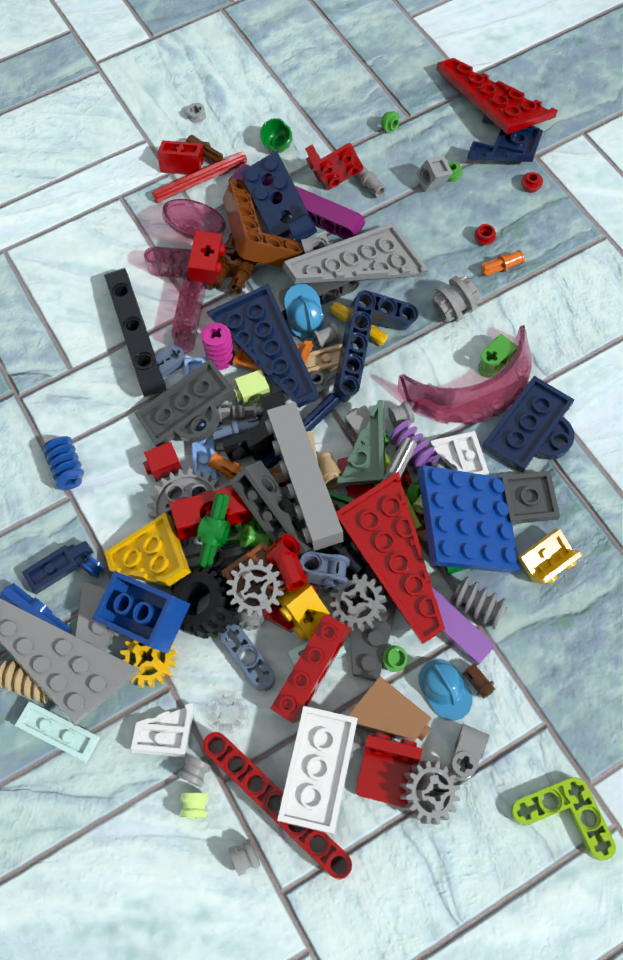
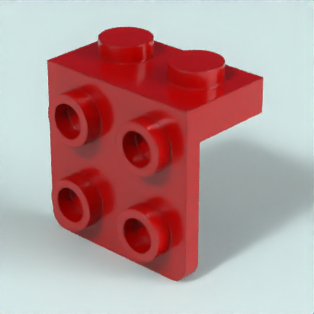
(335, 166)
(384, 768)

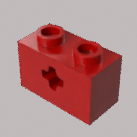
(205, 257)

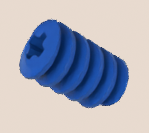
(63, 462)

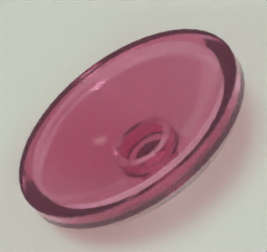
(189, 215)

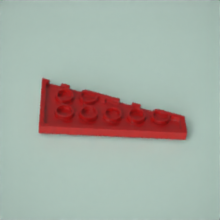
(389, 543)

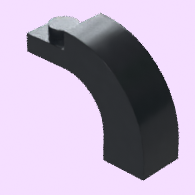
(257, 440)

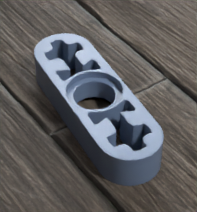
(253, 676)

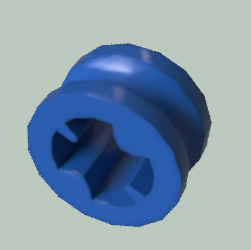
(92, 566)

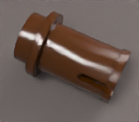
(479, 681)

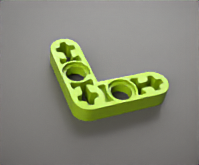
(564, 802)

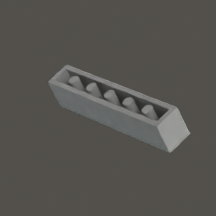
(304, 476)

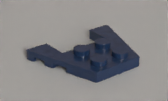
(516, 146)

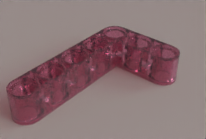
(174, 263)

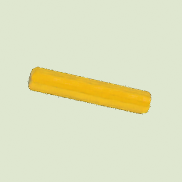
(341, 312)

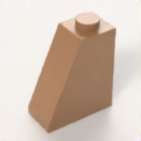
(390, 713)

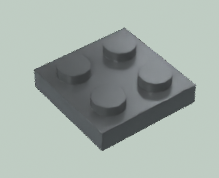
(530, 497)

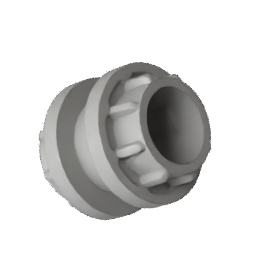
(458, 297)

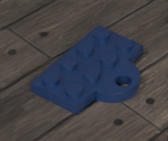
(532, 425)

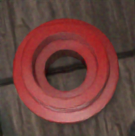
(532, 182)
(485, 234)

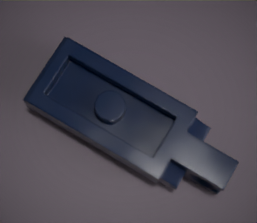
(56, 566)

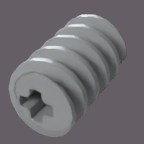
(479, 601)

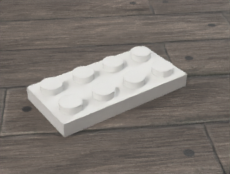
(318, 770)

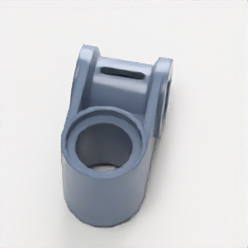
(326, 568)

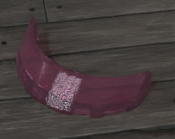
(475, 402)

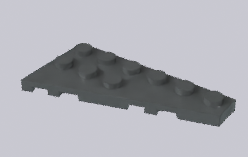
(370, 644)

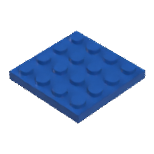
(467, 520)

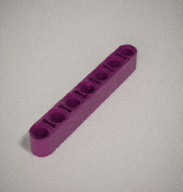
(323, 212)

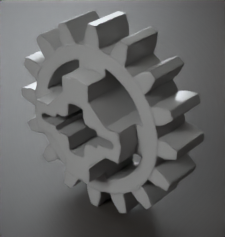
(359, 590)
(262, 599)
(438, 803)

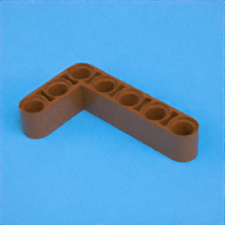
(246, 232)

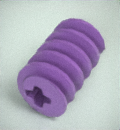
(421, 455)

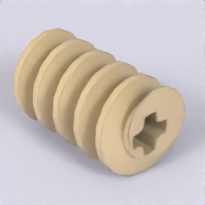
(16, 679)

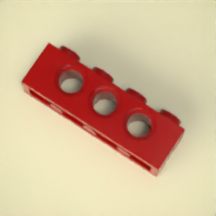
(311, 668)

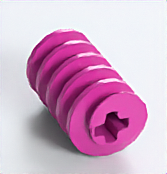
(218, 345)

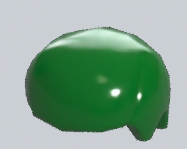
(276, 135)

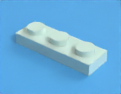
(57, 731)

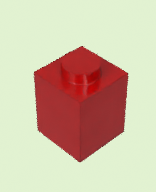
(162, 461)

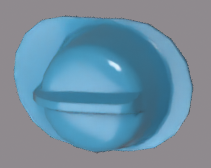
(303, 310)
(445, 689)

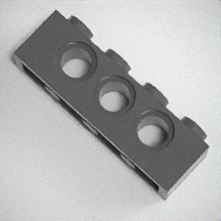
(269, 504)

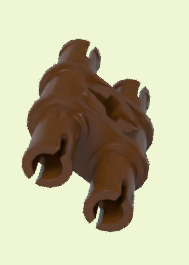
(234, 267)

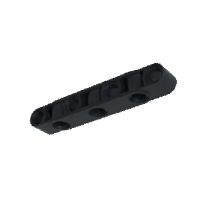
(135, 332)

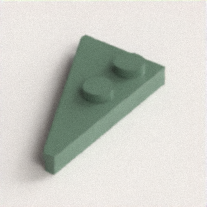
(368, 459)

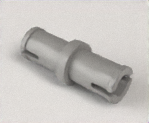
(370, 181)

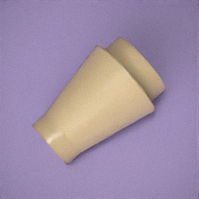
(329, 470)

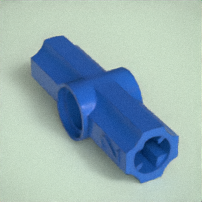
(20, 599)

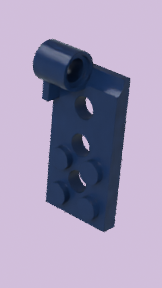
(301, 224)

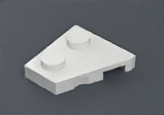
(461, 453)
(164, 734)

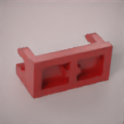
(180, 157)

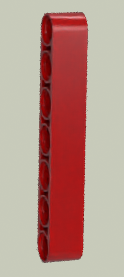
(265, 795)

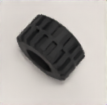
(217, 613)

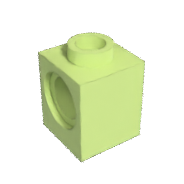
(251, 388)

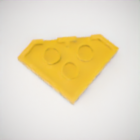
(150, 554)

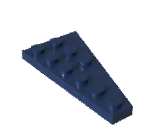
(265, 338)

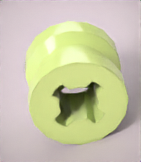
(193, 806)

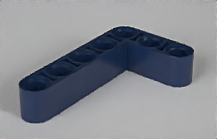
(360, 336)

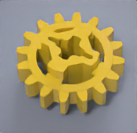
(145, 667)

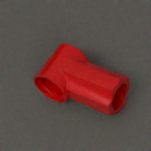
(284, 557)

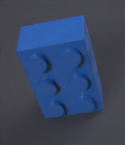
(141, 612)

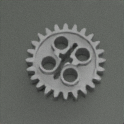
(189, 485)

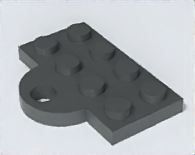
(187, 406)

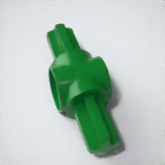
(213, 530)

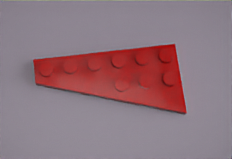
(496, 100)

